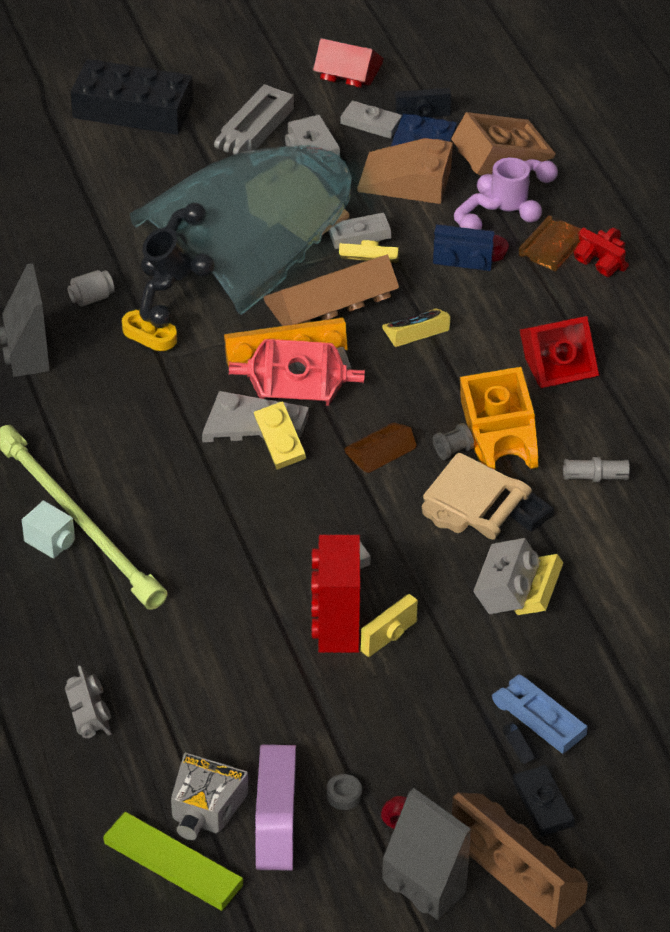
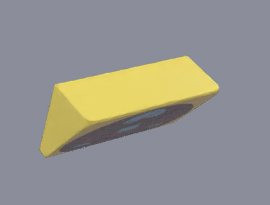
(417, 327)

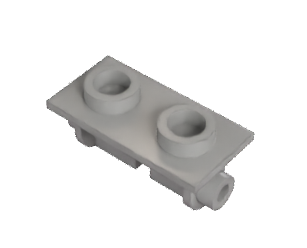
(86, 692)

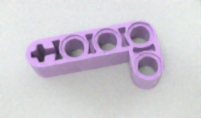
(275, 807)

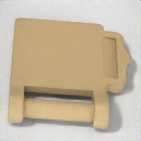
(467, 492)

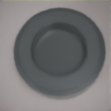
(344, 791)

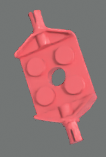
(273, 379)

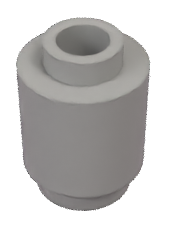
(91, 287)

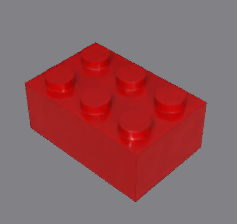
(336, 593)

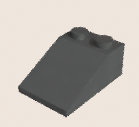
(25, 328)
(428, 856)

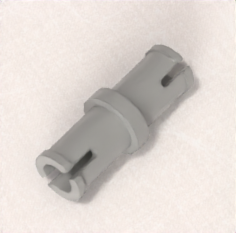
(595, 469)

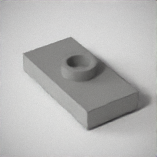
(371, 119)

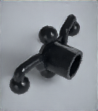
(169, 261)

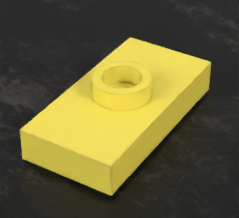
(367, 251)
(389, 625)

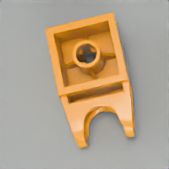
(500, 416)

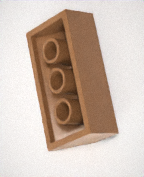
(334, 291)
(520, 859)

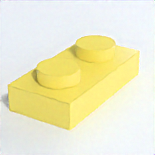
(279, 435)
(542, 585)

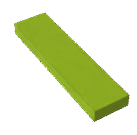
(173, 861)

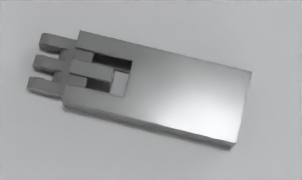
(256, 120)

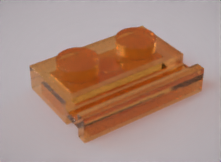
(551, 243)

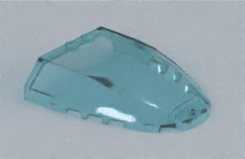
(260, 213)

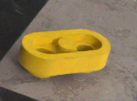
(148, 335)

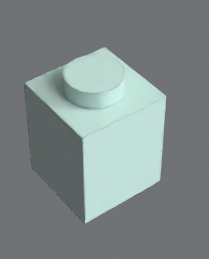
(48, 529)

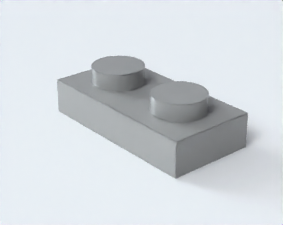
(355, 230)

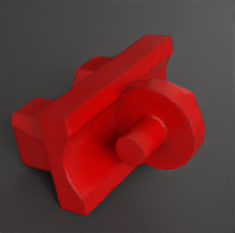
(603, 246)

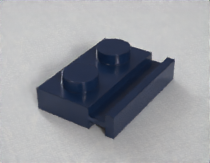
(463, 247)

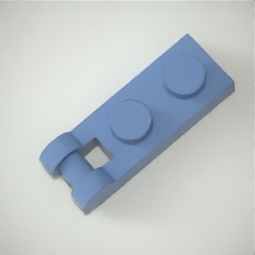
(540, 713)

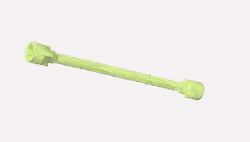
(145, 587)

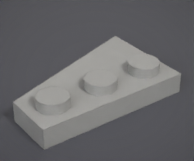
(234, 417)

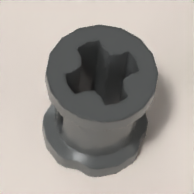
(453, 441)

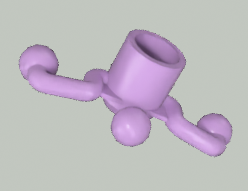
(506, 190)

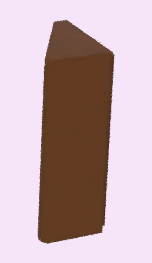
(381, 447)

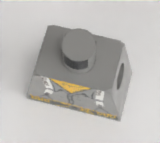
(206, 795)

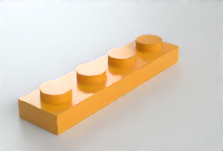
(243, 345)

